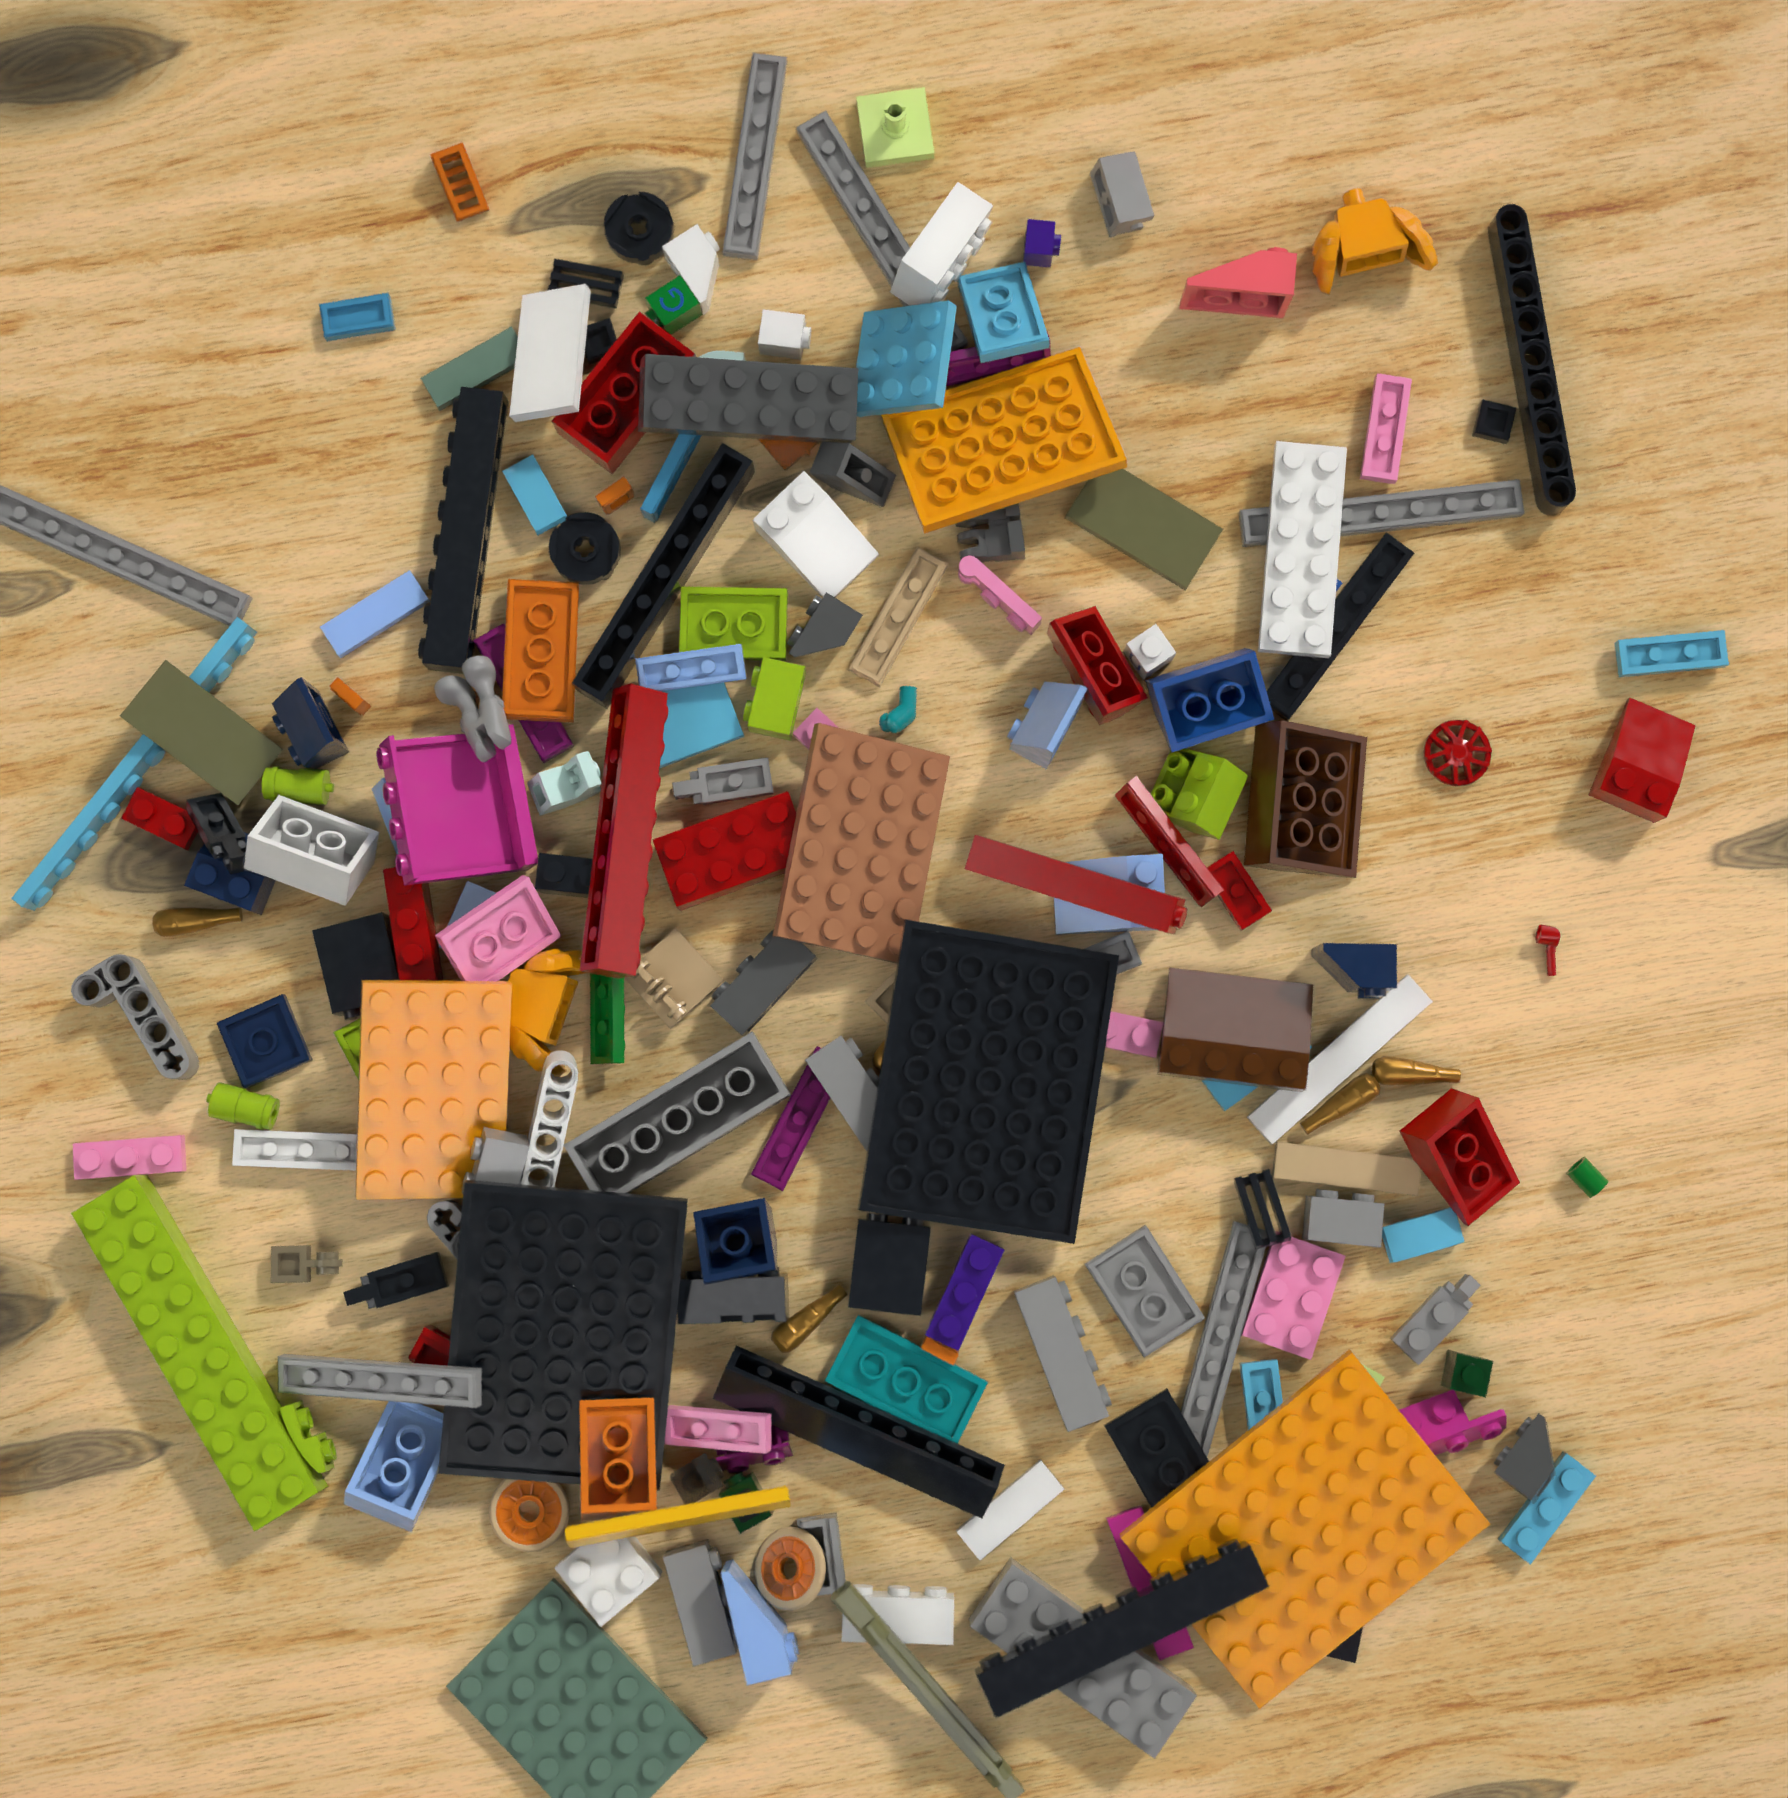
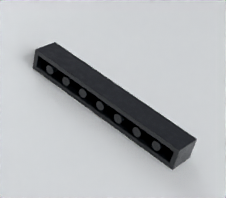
(464, 529)
(664, 575)
(860, 1432)
(1121, 1627)

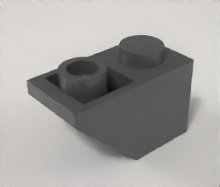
(827, 628)
(1530, 1462)

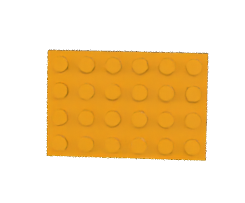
(1005, 440)
(428, 1083)

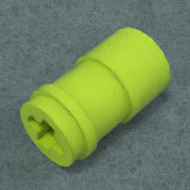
(300, 785)
(241, 1106)

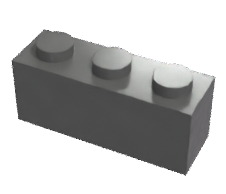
(761, 982)

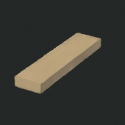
(898, 617)
(1346, 1168)

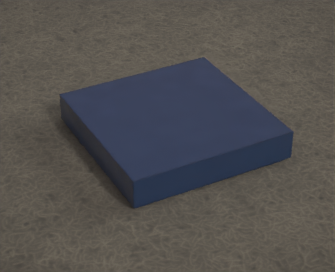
(264, 1041)

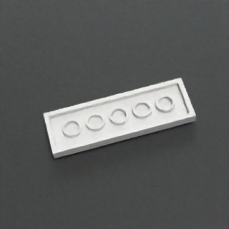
(1302, 549)

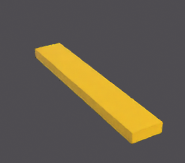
(677, 1517)

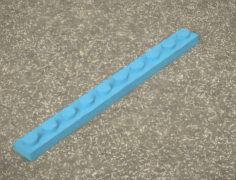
(124, 779)

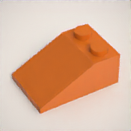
(617, 1457)

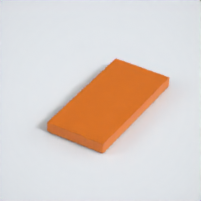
(540, 650)

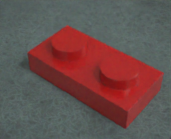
(160, 818)
(1240, 893)

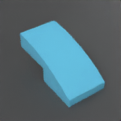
(535, 494)
(1422, 1235)

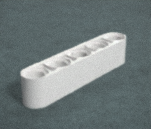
(550, 1122)

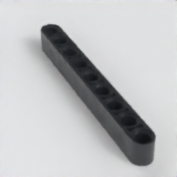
(1537, 344)

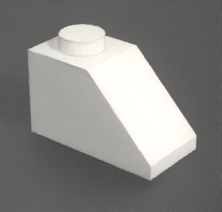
(696, 260)

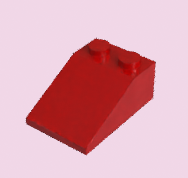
(1644, 761)
(1461, 1154)

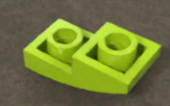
(316, 1448)

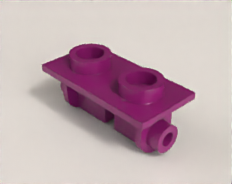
(739, 1461)

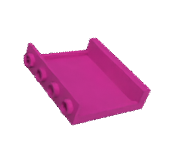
(455, 811)

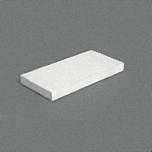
(550, 353)

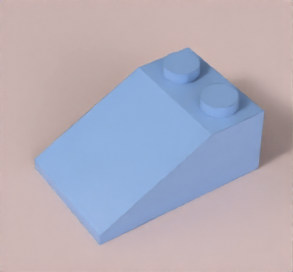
(1046, 722)
(1137, 869)
(398, 1465)
(760, 1632)

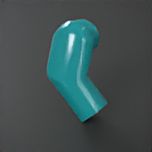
(903, 714)

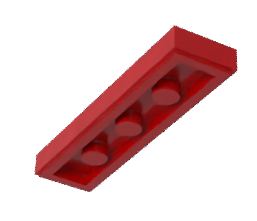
(1168, 841)

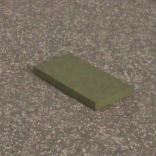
(1145, 525)
(201, 732)

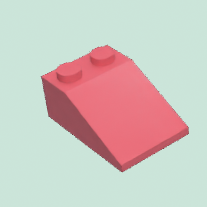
(1247, 286)

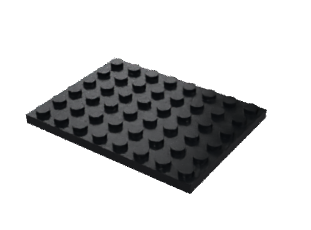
(988, 1082)
(558, 1307)

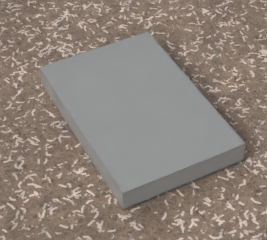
(1144, 1291)

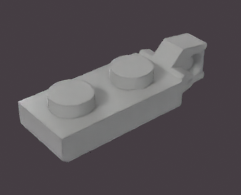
(726, 782)
(1435, 1318)

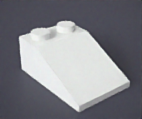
(815, 536)

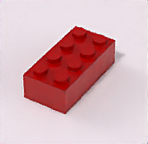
(610, 395)
(728, 851)

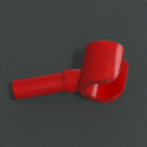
(1549, 936)

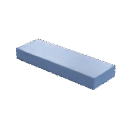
(375, 614)
(691, 668)

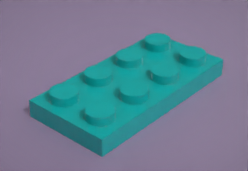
(905, 1380)

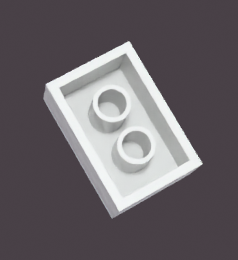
(943, 248)
(311, 850)

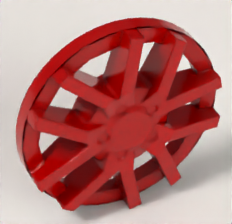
(1457, 752)

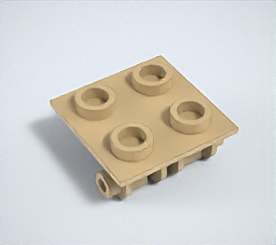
(674, 978)

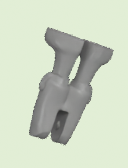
(481, 724)

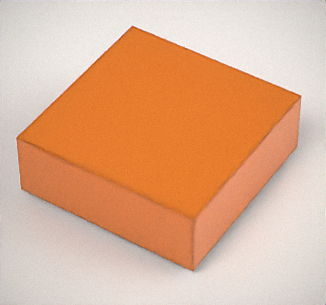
(615, 496)
(349, 696)
(940, 1350)

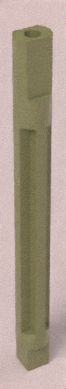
(926, 1690)

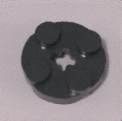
(637, 208)
(571, 533)

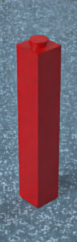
(1076, 885)

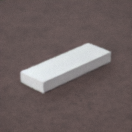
(1010, 1509)

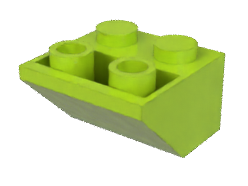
(1198, 791)

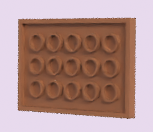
(860, 843)

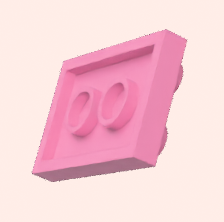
(499, 933)
(1293, 1296)

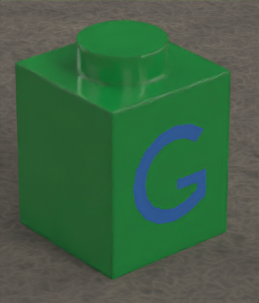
(673, 306)

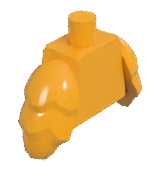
(1367, 238)
(541, 1004)

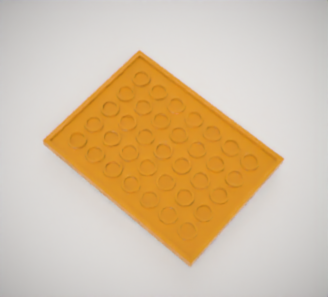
(1337, 1512)

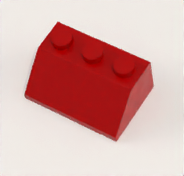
(1096, 664)

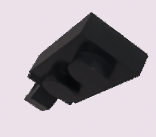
(219, 830)
(400, 1282)

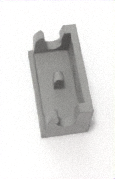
(1121, 193)
(826, 1531)

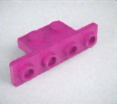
(1445, 1425)

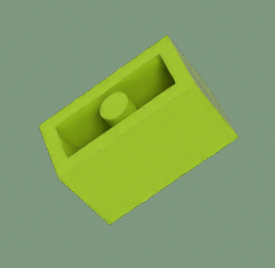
(775, 698)

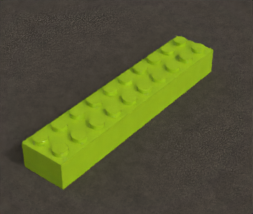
(198, 1349)

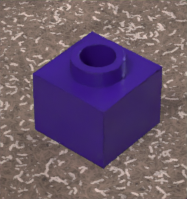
(1041, 243)

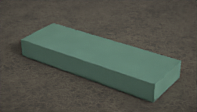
(473, 368)

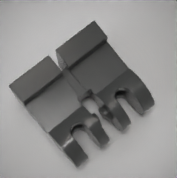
(998, 543)

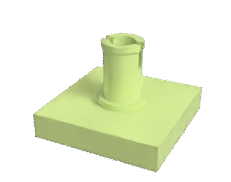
(895, 127)

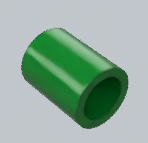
(1587, 1177)

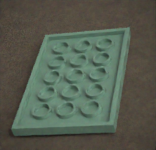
(575, 1704)

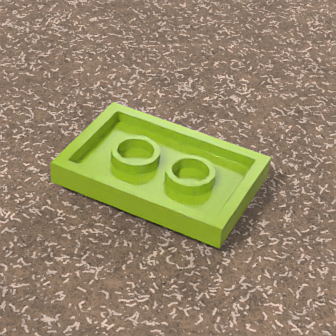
(735, 616)

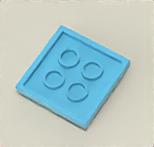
(904, 358)

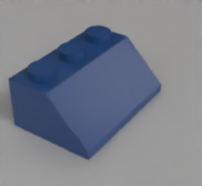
(1210, 699)

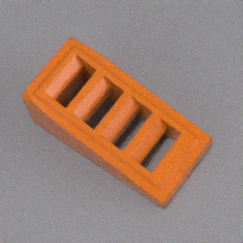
(449, 155)

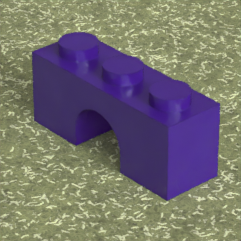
(964, 1292)

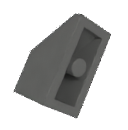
(852, 472)

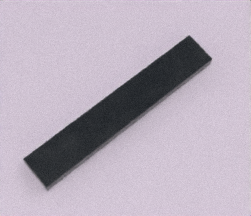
(1350, 611)

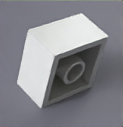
(608, 1575)

